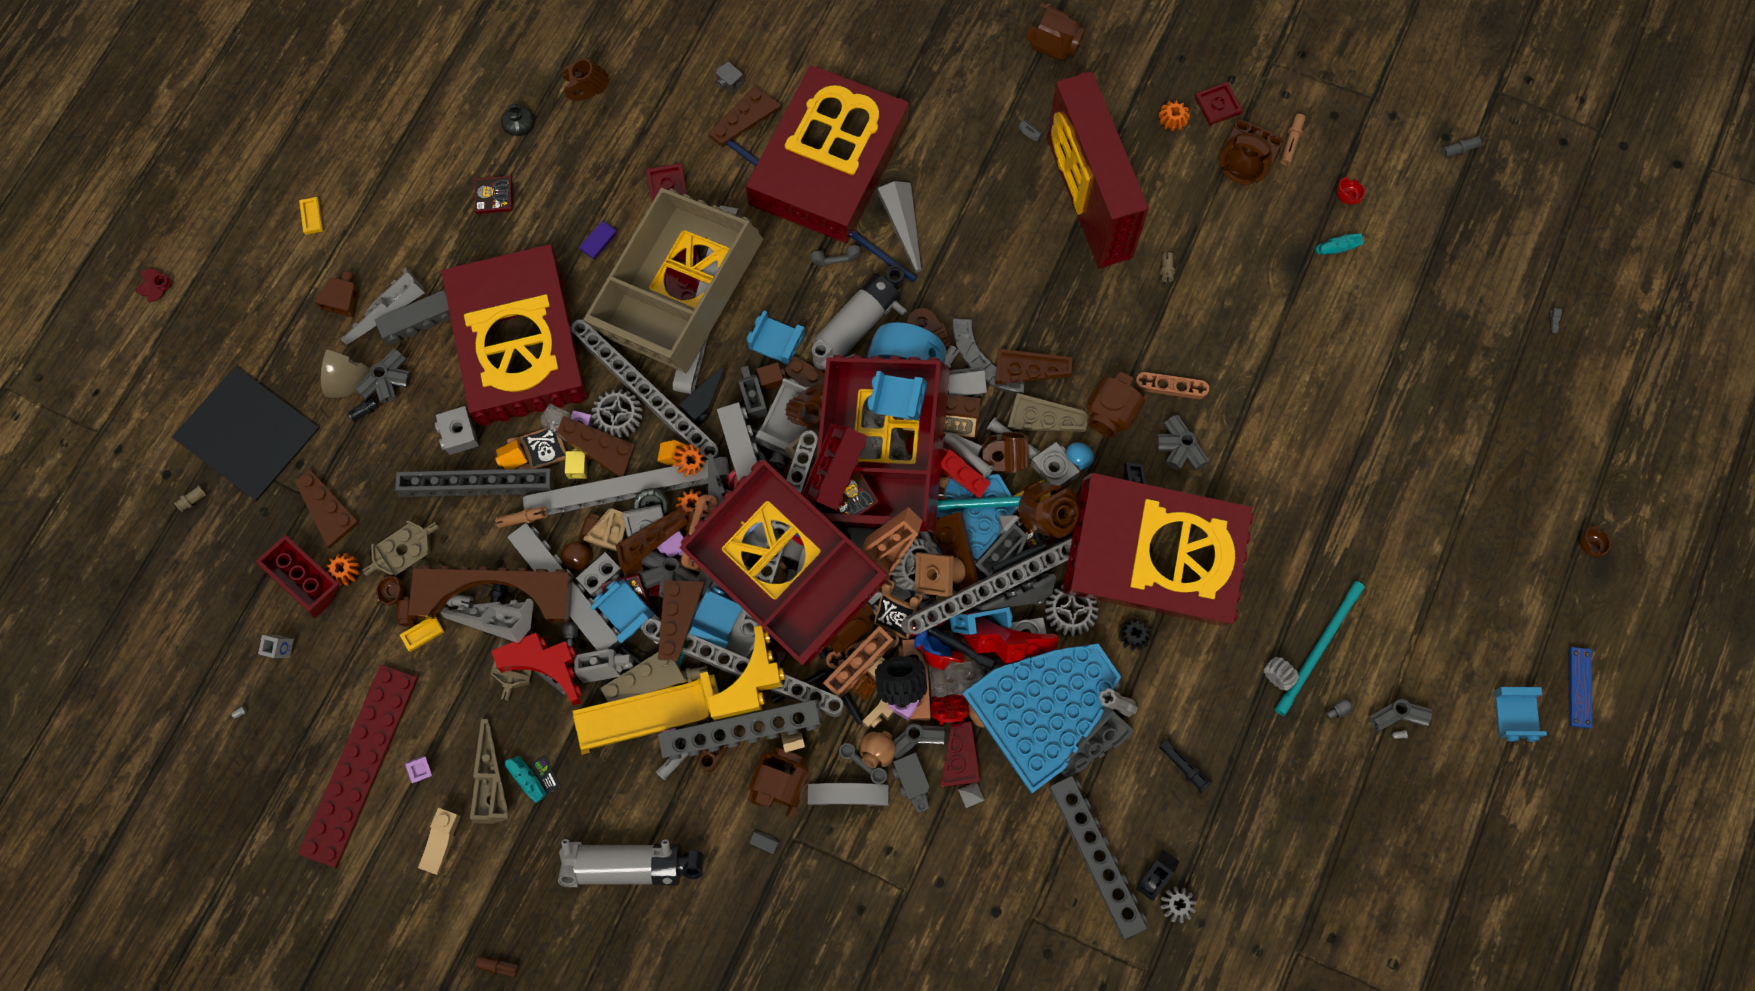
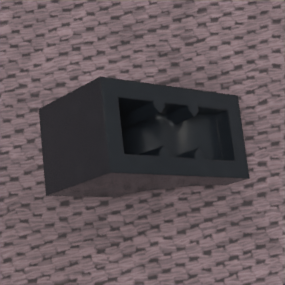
(1158, 875)

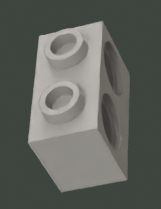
(596, 572)

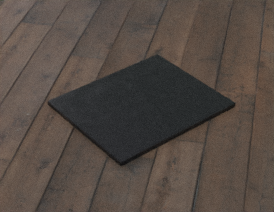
(245, 433)

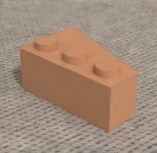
(892, 540)

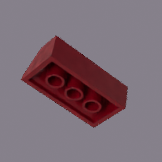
(834, 466)
(299, 576)

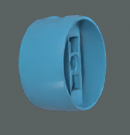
(906, 341)

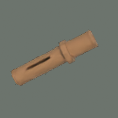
(1294, 132)
(527, 515)

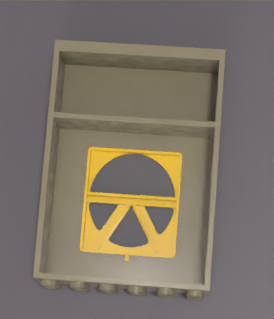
(634, 301)

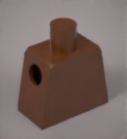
(339, 295)

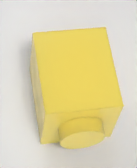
(576, 464)

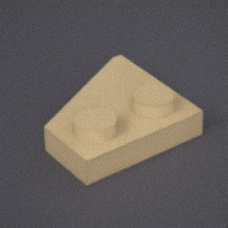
(607, 530)

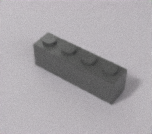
(413, 318)

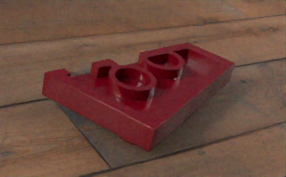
(961, 757)

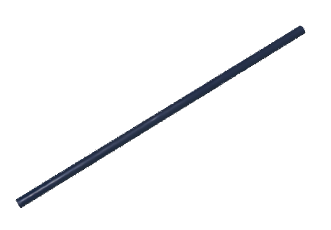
(868, 245)

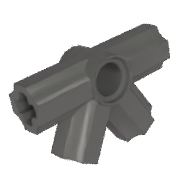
(384, 385)
(1179, 451)
(659, 571)

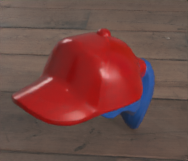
(936, 653)

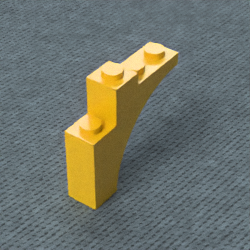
(760, 675)

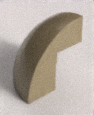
(340, 375)

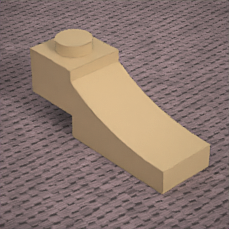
(792, 741)
(439, 841)

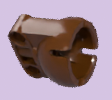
(1249, 153)

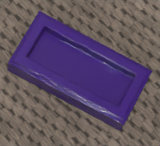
(598, 240)

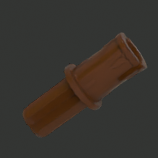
(496, 966)

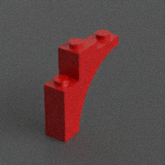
(958, 471)
(1008, 643)
(533, 656)

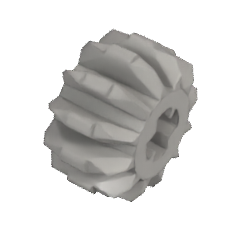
(1281, 673)
(1181, 912)

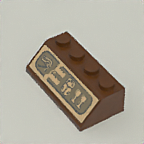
(960, 418)

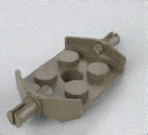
(386, 556)
(513, 678)

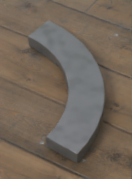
(974, 358)

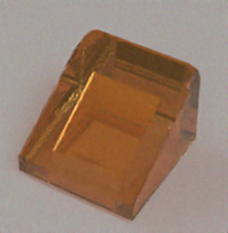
(864, 688)

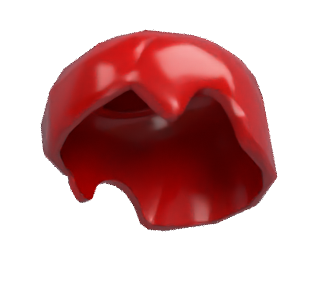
(1350, 191)

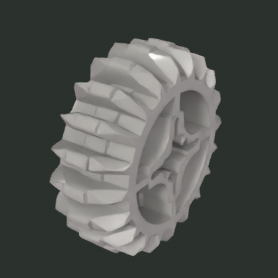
(630, 417)
(908, 565)
(1063, 610)

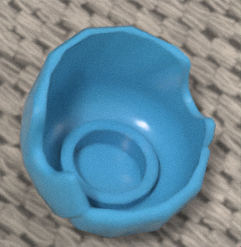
(1080, 455)

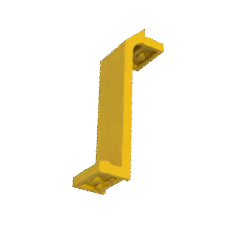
(645, 713)

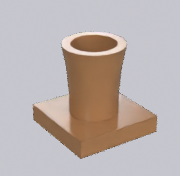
(937, 573)

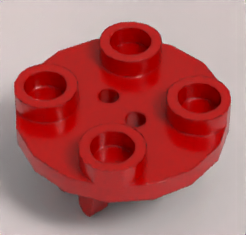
(949, 709)

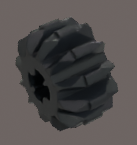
(1134, 642)

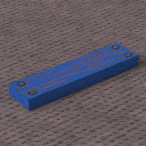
(1580, 688)

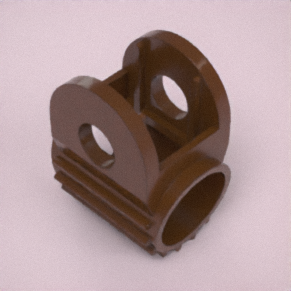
(591, 79)
(926, 319)
(808, 399)
(1013, 454)

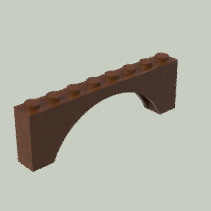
(435, 587)

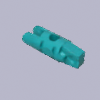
(1339, 244)
(526, 778)

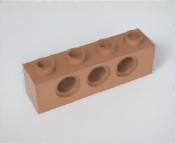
(859, 662)
(922, 711)

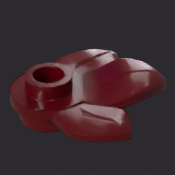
(152, 285)

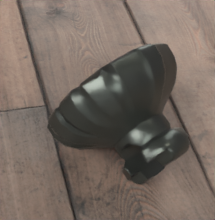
(517, 120)
(656, 496)

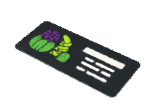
(545, 774)

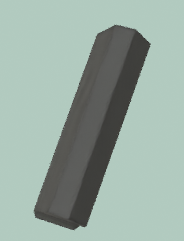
(1030, 130)
(764, 841)

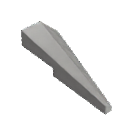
(899, 206)
(395, 297)
(503, 620)

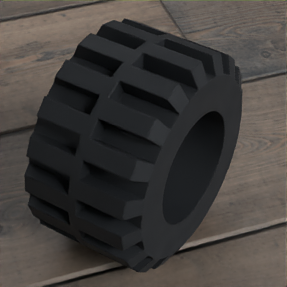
(901, 680)

